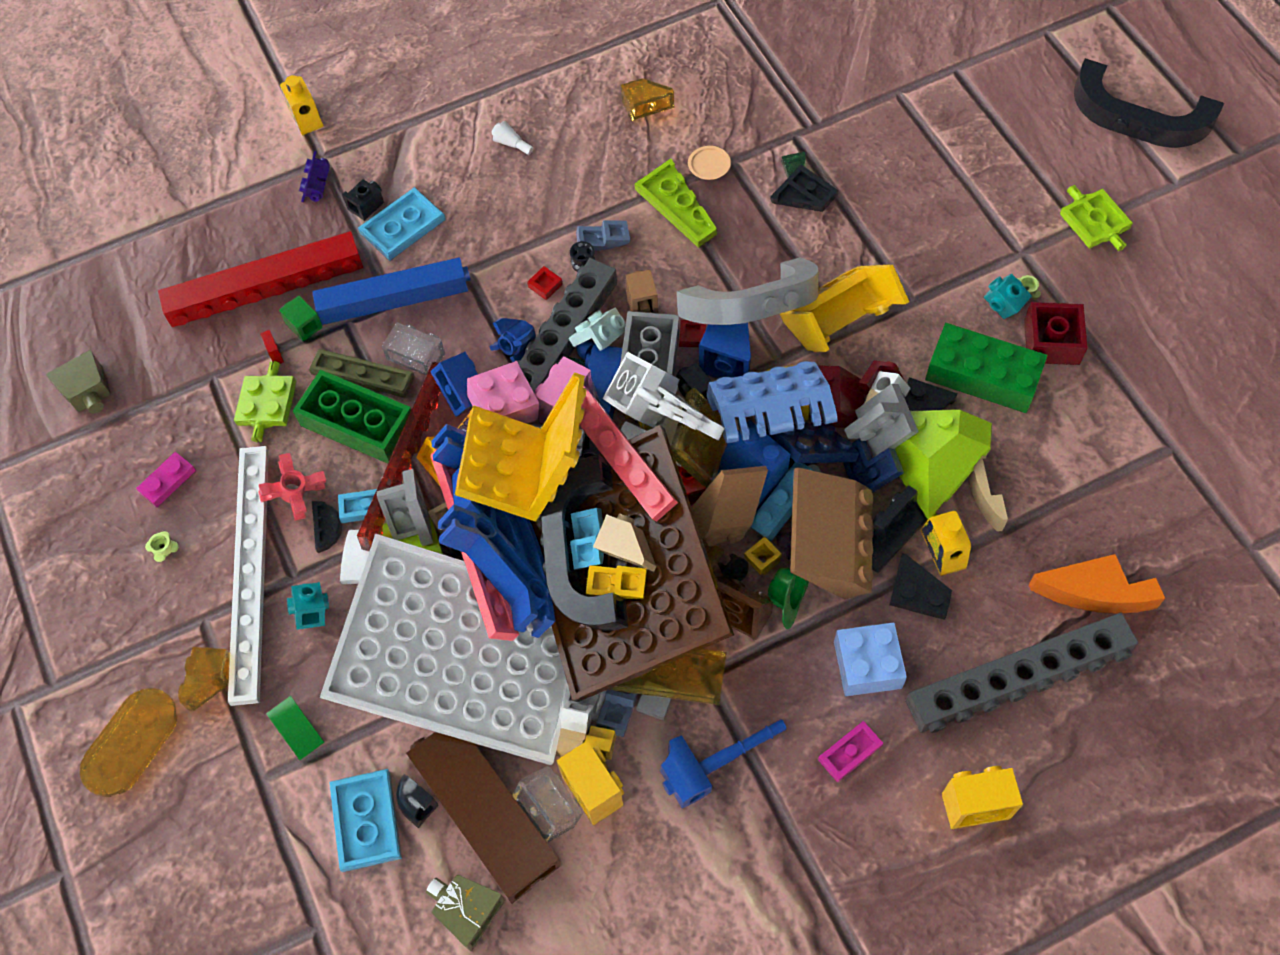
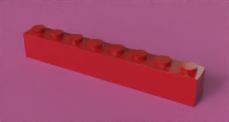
(260, 279)

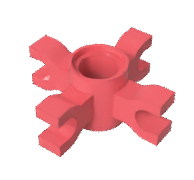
(293, 496)

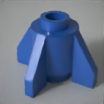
(514, 337)

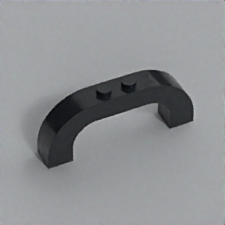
(1139, 121)
(599, 612)

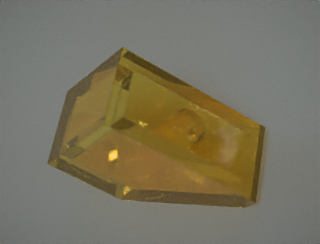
(646, 98)

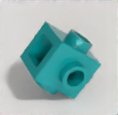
(1007, 295)
(305, 600)

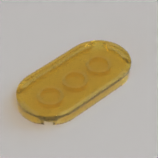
(128, 742)

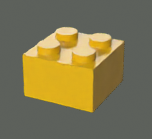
(590, 782)
(981, 797)

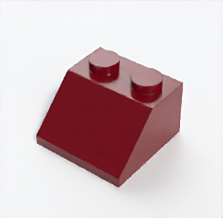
(845, 392)

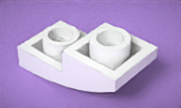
(353, 559)

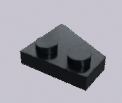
(805, 191)
(927, 396)
(919, 590)

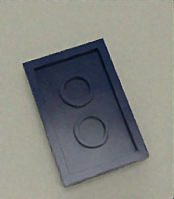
(816, 444)

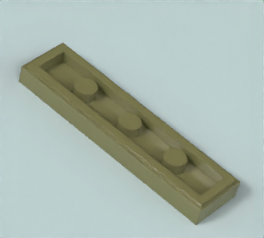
(364, 372)

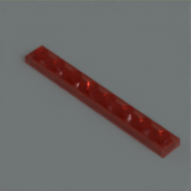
(400, 461)

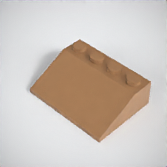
(832, 533)

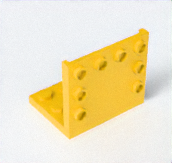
(517, 463)

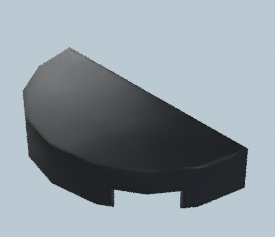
(326, 525)

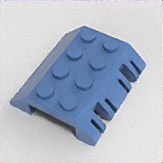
(772, 394)

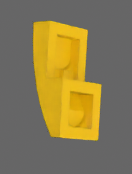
(623, 581)

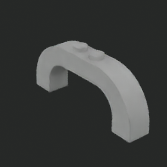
(794, 290)

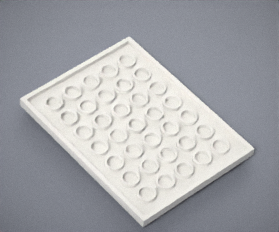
(425, 657)

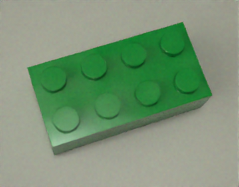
(986, 367)
(352, 415)

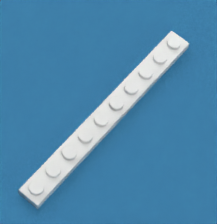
(248, 579)

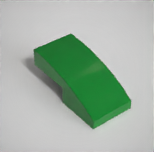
(295, 728)

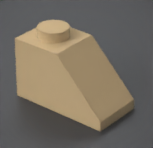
(624, 541)

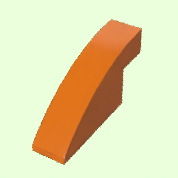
(1097, 587)

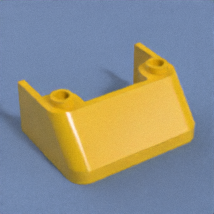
(843, 301)

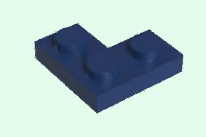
(873, 471)

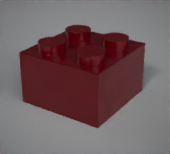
(1057, 331)

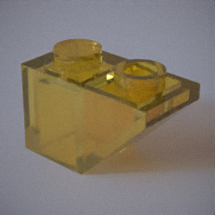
(205, 676)

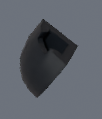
(414, 801)

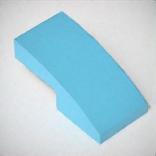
(586, 529)

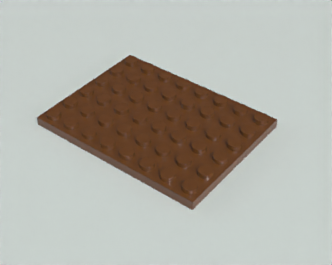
(681, 597)

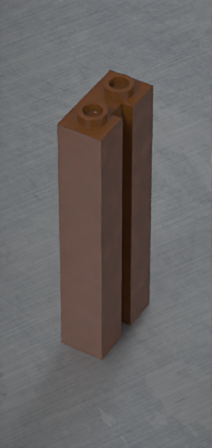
(484, 812)

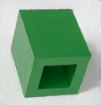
(300, 318)

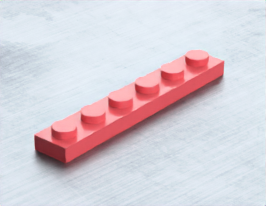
(625, 459)

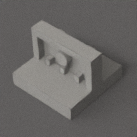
(883, 421)
(406, 509)

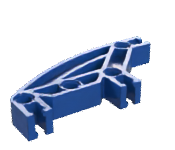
(497, 544)

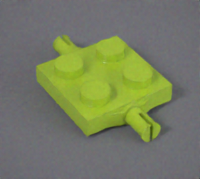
(1096, 218)
(265, 401)

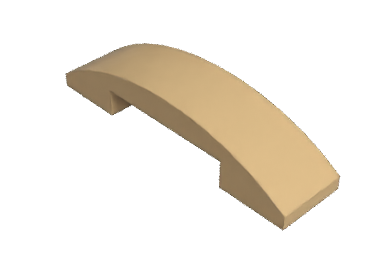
(990, 505)

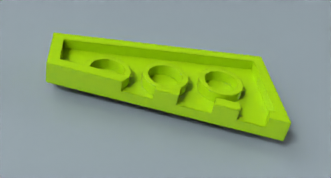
(672, 198)

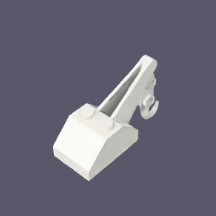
(650, 394)

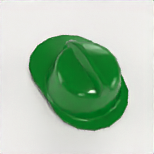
(786, 593)

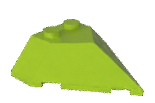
(942, 454)

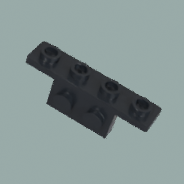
(895, 527)

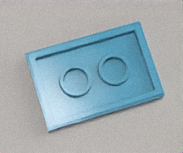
(401, 223)
(365, 820)

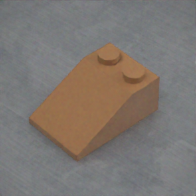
(729, 505)

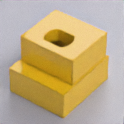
(764, 549)
(603, 739)

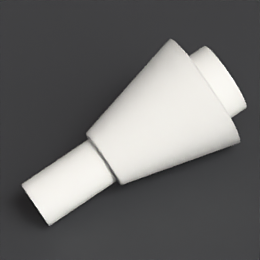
(506, 135)

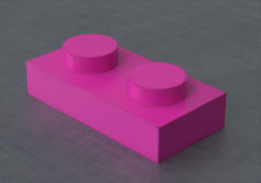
(166, 479)
(850, 751)

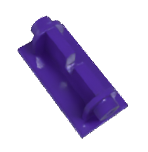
(316, 170)

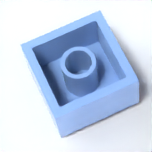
(869, 659)

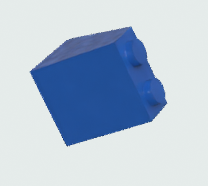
(725, 350)
(754, 453)

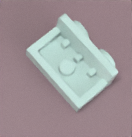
(601, 327)

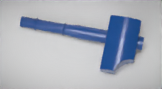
(687, 776)

